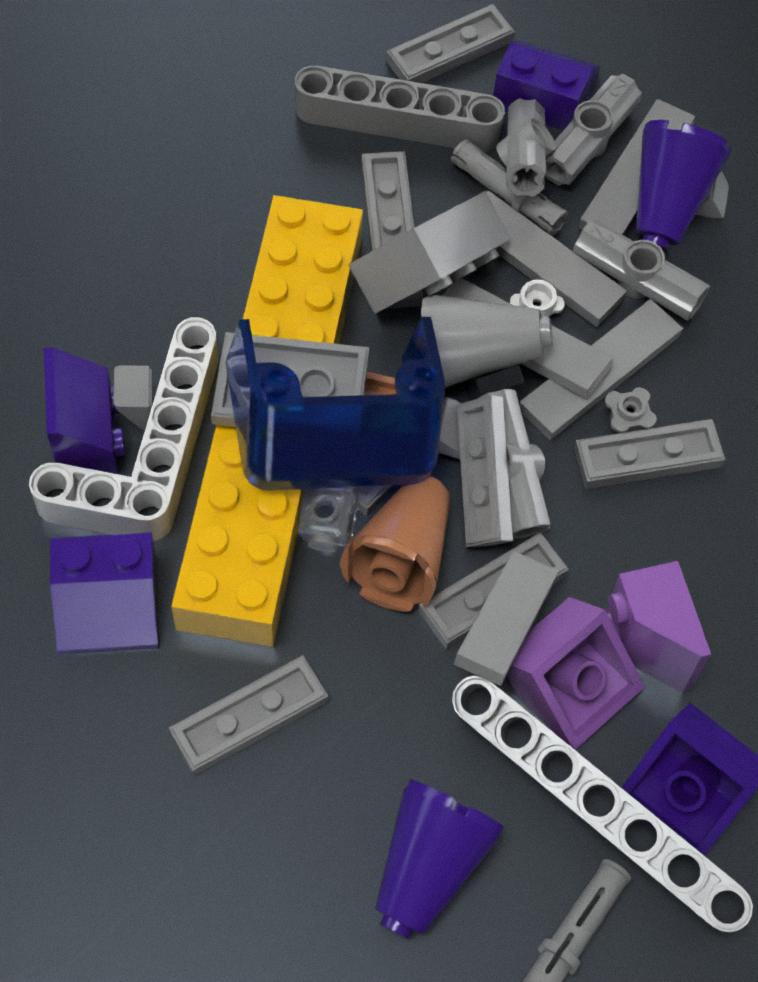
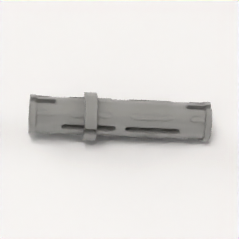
(493, 176)
(607, 885)

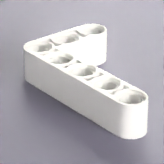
(157, 448)

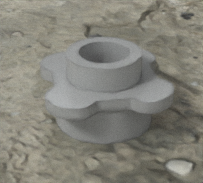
(625, 421)

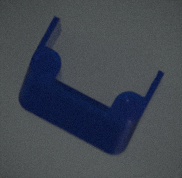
(336, 439)

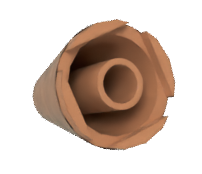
(401, 547)

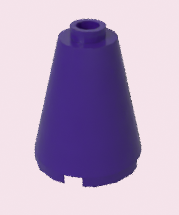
(675, 178)
(430, 856)

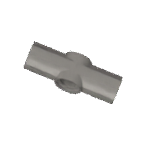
(591, 128)
(525, 147)
(658, 279)
(525, 470)

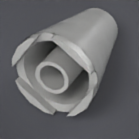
(484, 336)

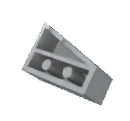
(431, 253)

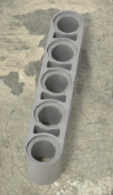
(397, 108)

